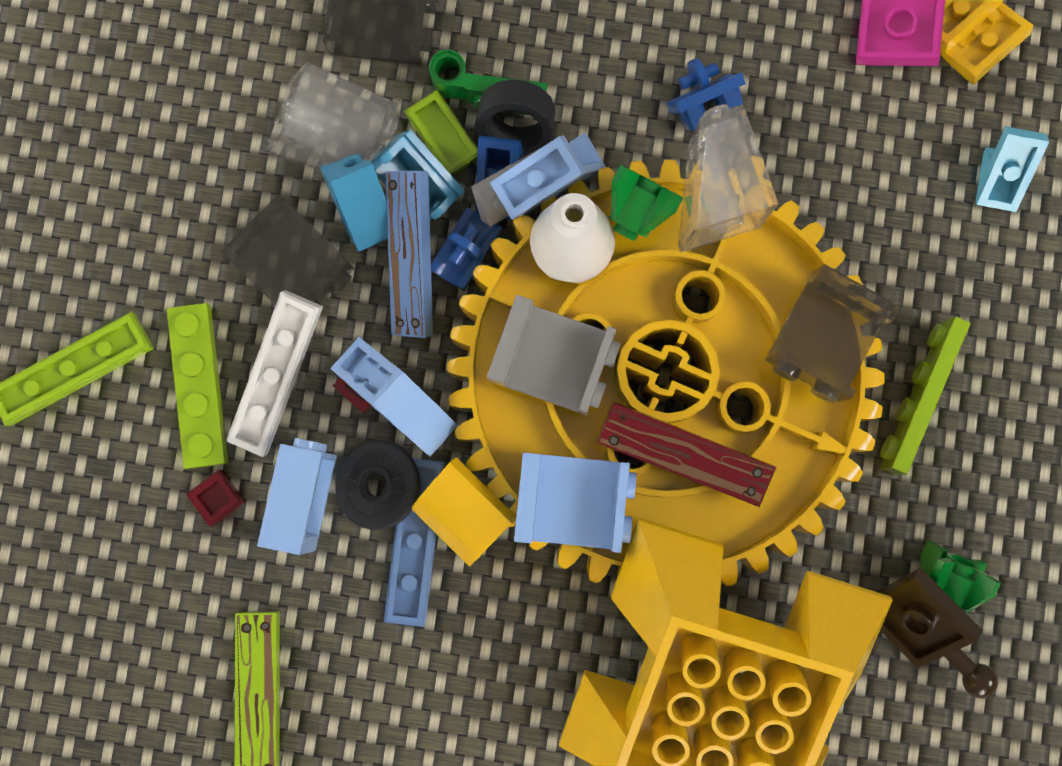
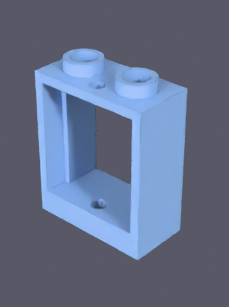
(394, 396)
(297, 497)

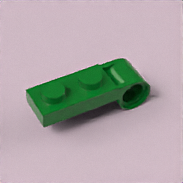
(464, 85)

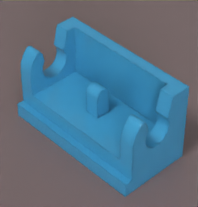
(408, 153)
(358, 199)

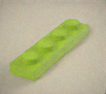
(929, 382)
(197, 386)

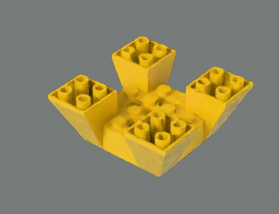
(759, 717)

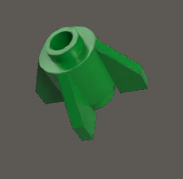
(639, 203)
(958, 576)

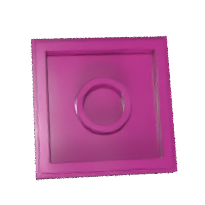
(900, 32)

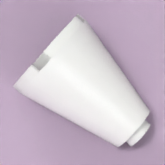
(572, 239)

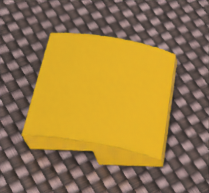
(980, 35)
(463, 511)

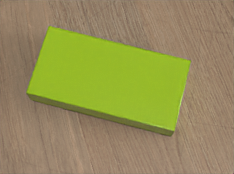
(442, 133)

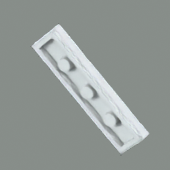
(274, 373)

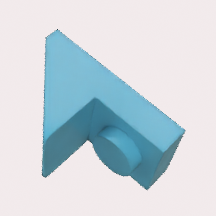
(1010, 168)

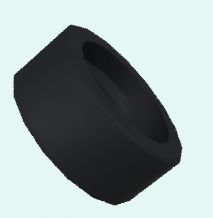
(522, 97)

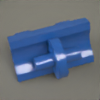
(723, 90)
(464, 249)

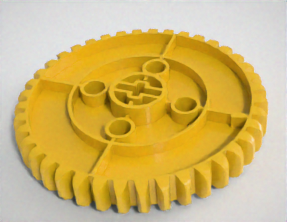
(751, 293)

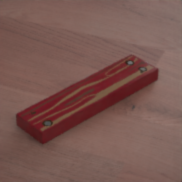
(686, 454)

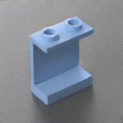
(547, 174)
(574, 501)

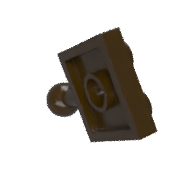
(932, 626)

